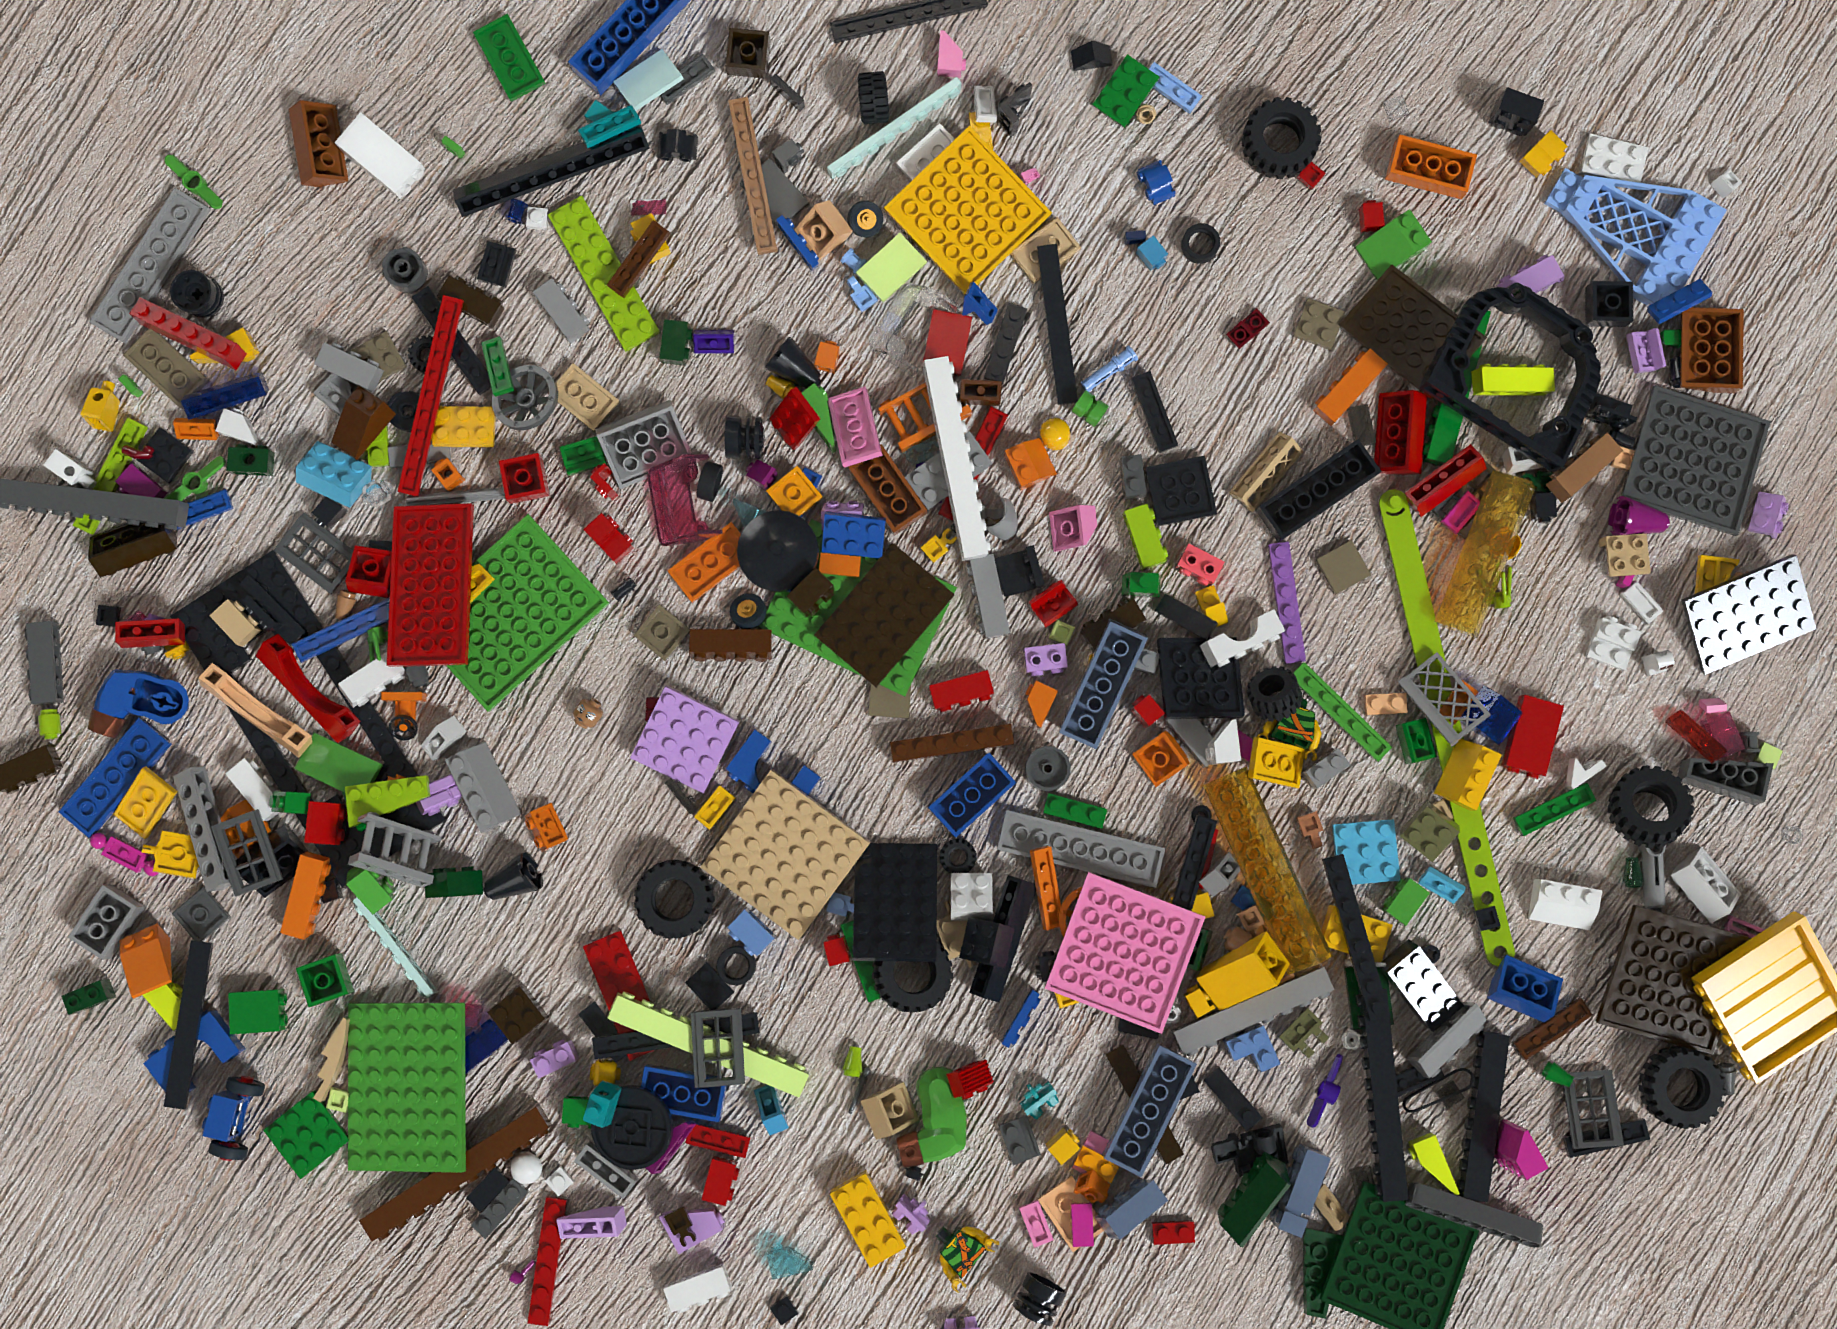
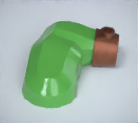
(942, 1119)

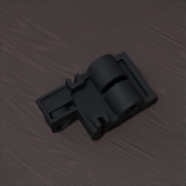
(1250, 1146)

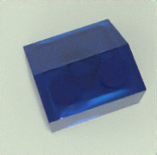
(1502, 716)

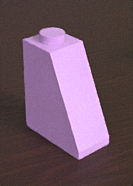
(705, 1224)

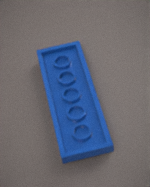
(112, 778)

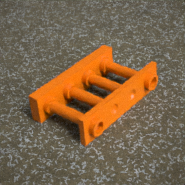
(924, 431)

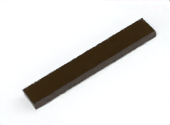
(1129, 1076)

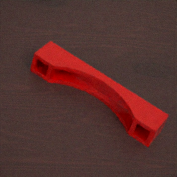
(281, 662)

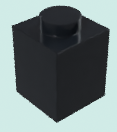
(1543, 507)
(328, 512)

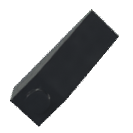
(1233, 1099)

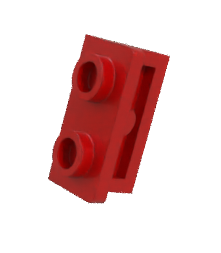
(599, 475)
(1053, 603)

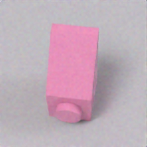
(950, 57)

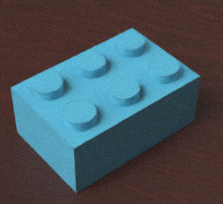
(333, 474)

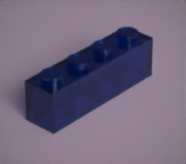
(225, 395)
(482, 1044)

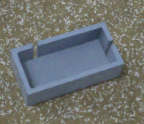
(1305, 1181)

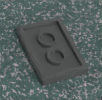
(781, 193)

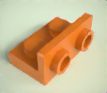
(545, 827)

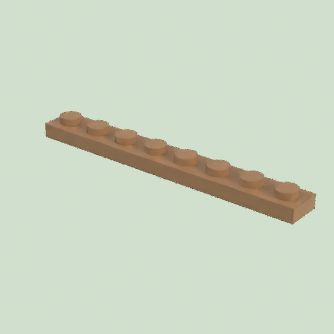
(752, 176)

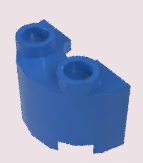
(1157, 181)

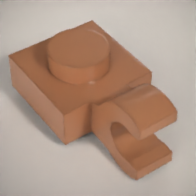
(1310, 826)

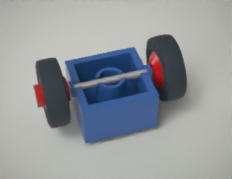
(227, 1117)

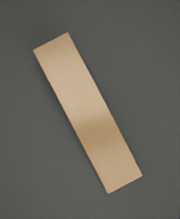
(336, 1052)

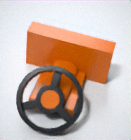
(404, 711)

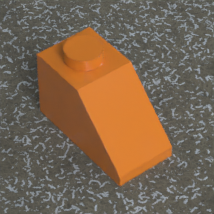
(1039, 701)

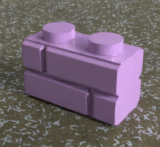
(442, 793)

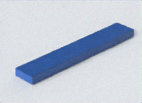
(342, 631)

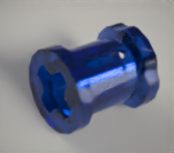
(516, 211)

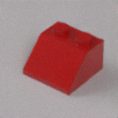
(369, 572)
(325, 823)

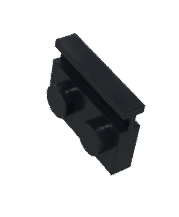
(496, 264)
(709, 987)

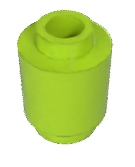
(49, 723)

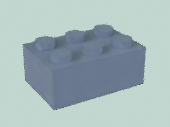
(1130, 1208)

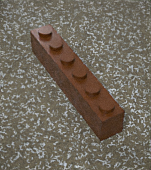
(952, 743)

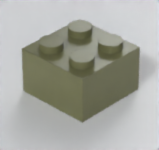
(1429, 831)

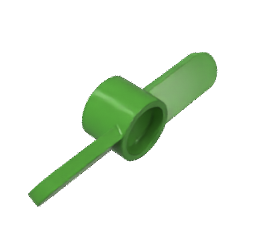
(187, 175)
(184, 489)

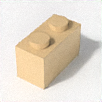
(236, 622)

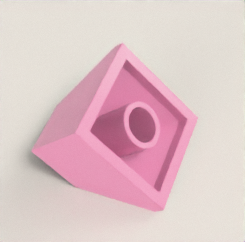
(1072, 526)

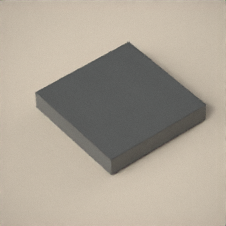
(201, 915)

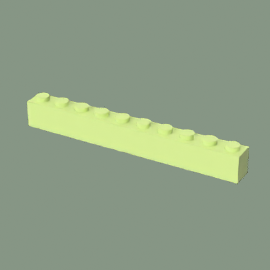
(678, 1033)

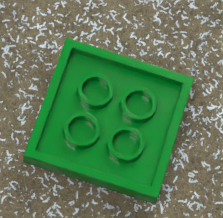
(307, 1135)

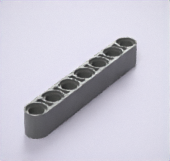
(1474, 1215)

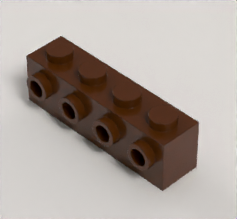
(730, 644)

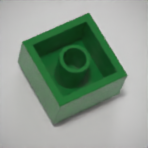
(325, 980)

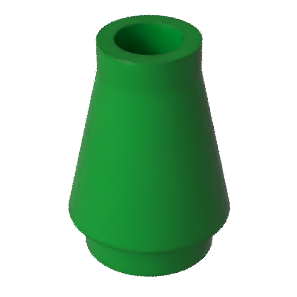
(1556, 1074)

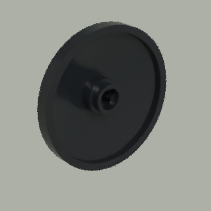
(777, 550)

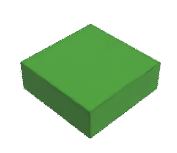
(453, 147)
(130, 385)

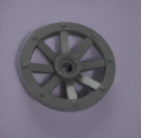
(524, 396)

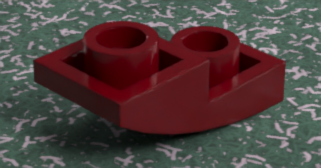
(1248, 328)

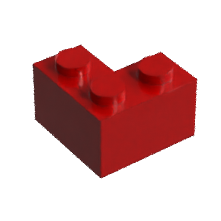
(605, 534)

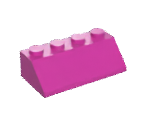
(1517, 1151)

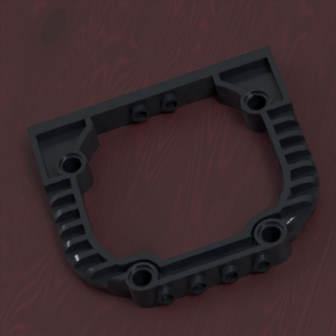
(1447, 381)

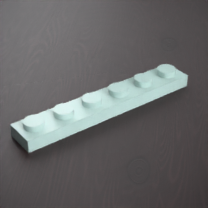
(399, 952)

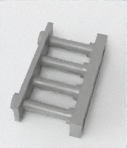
(382, 864)

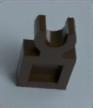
(679, 1223)

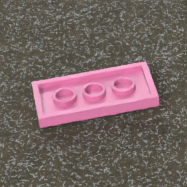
(854, 427)

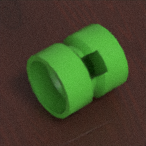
(1090, 408)

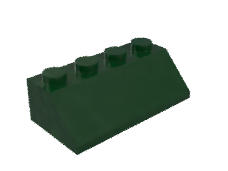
(1254, 1198)

